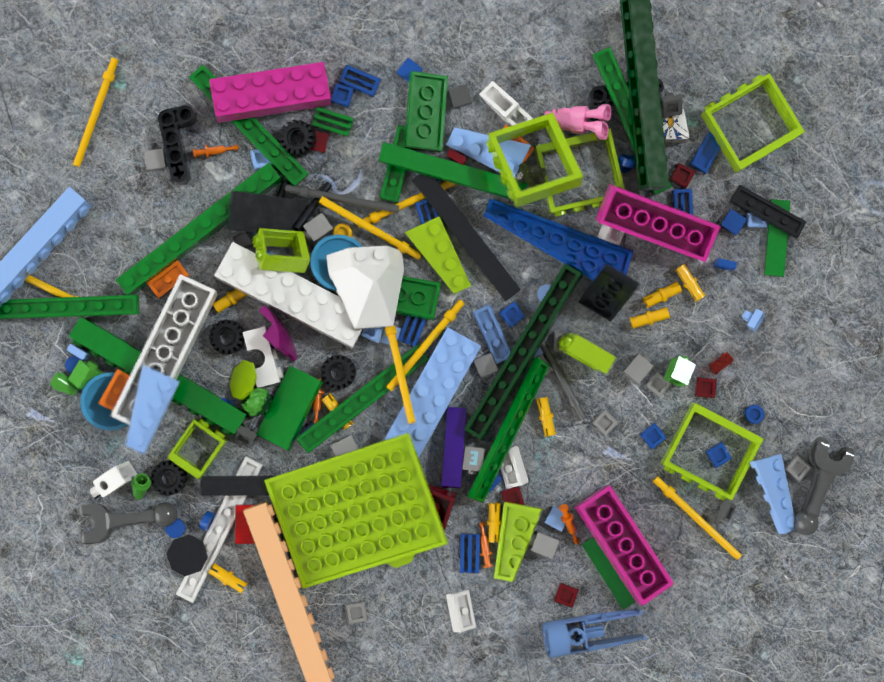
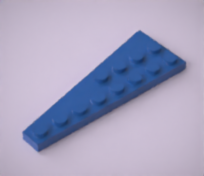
(564, 243)

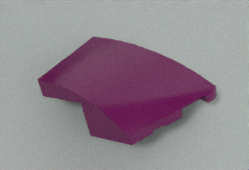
(278, 334)

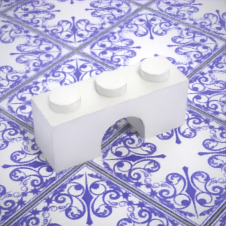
(269, 372)

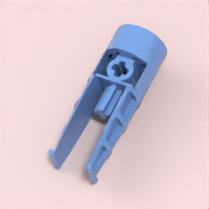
(558, 636)

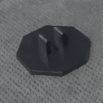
(187, 555)

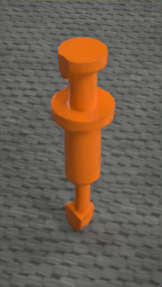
(213, 150)
(317, 404)
(567, 519)
(485, 547)

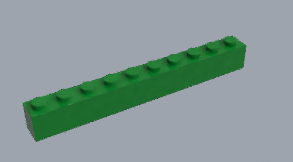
(194, 233)
(188, 392)

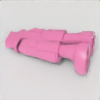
(576, 119)

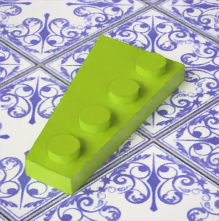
(438, 250)
(515, 535)

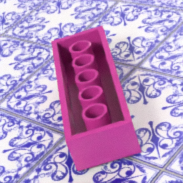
(270, 92)
(657, 223)
(624, 545)

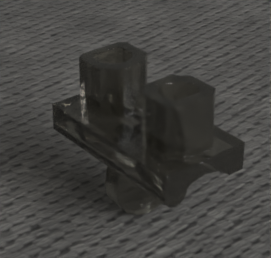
(531, 175)

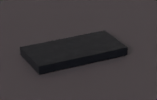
(256, 211)
(609, 292)

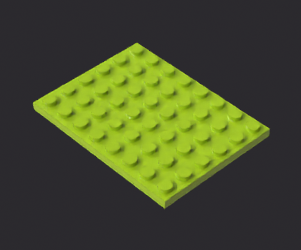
(356, 510)

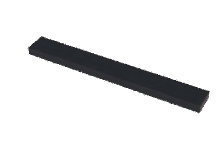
(466, 236)

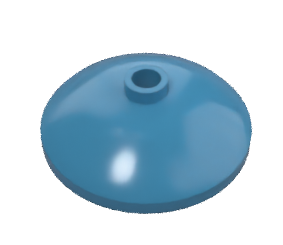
(323, 248)
(95, 413)

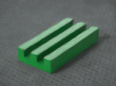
(317, 117)

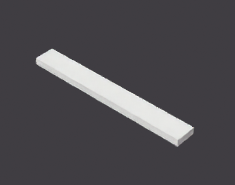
(217, 533)

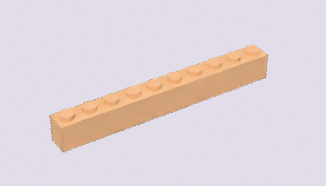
(287, 593)

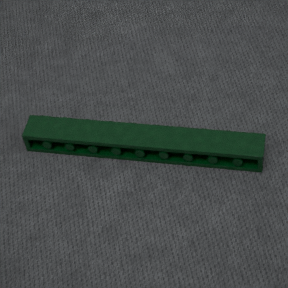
(644, 94)
(523, 352)

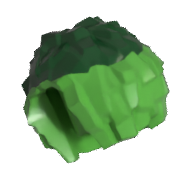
(257, 402)

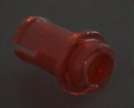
(721, 363)

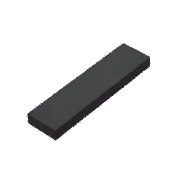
(767, 211)
(233, 485)

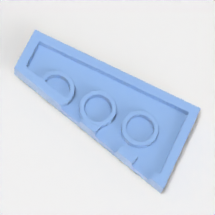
(474, 145)
(150, 405)
(775, 485)

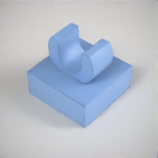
(753, 319)

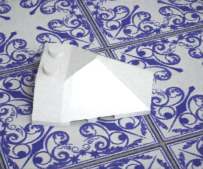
(368, 283)

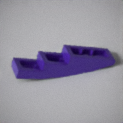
(453, 447)

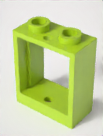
(281, 238)
(586, 352)
(186, 464)

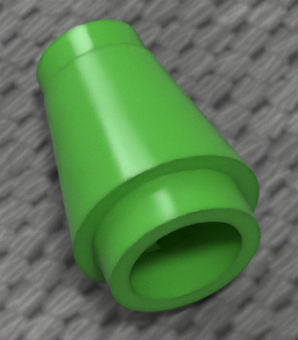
(61, 383)
(140, 485)

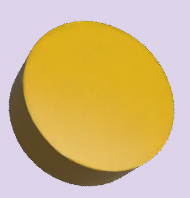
(342, 229)

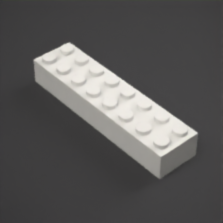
(288, 295)
(170, 339)

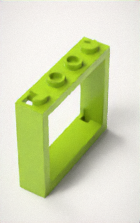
(780, 104)
(574, 142)
(545, 190)
(730, 426)

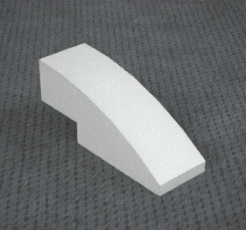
(504, 105)

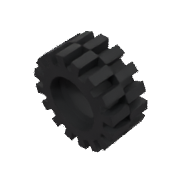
(308, 142)
(218, 329)
(338, 360)
(157, 481)

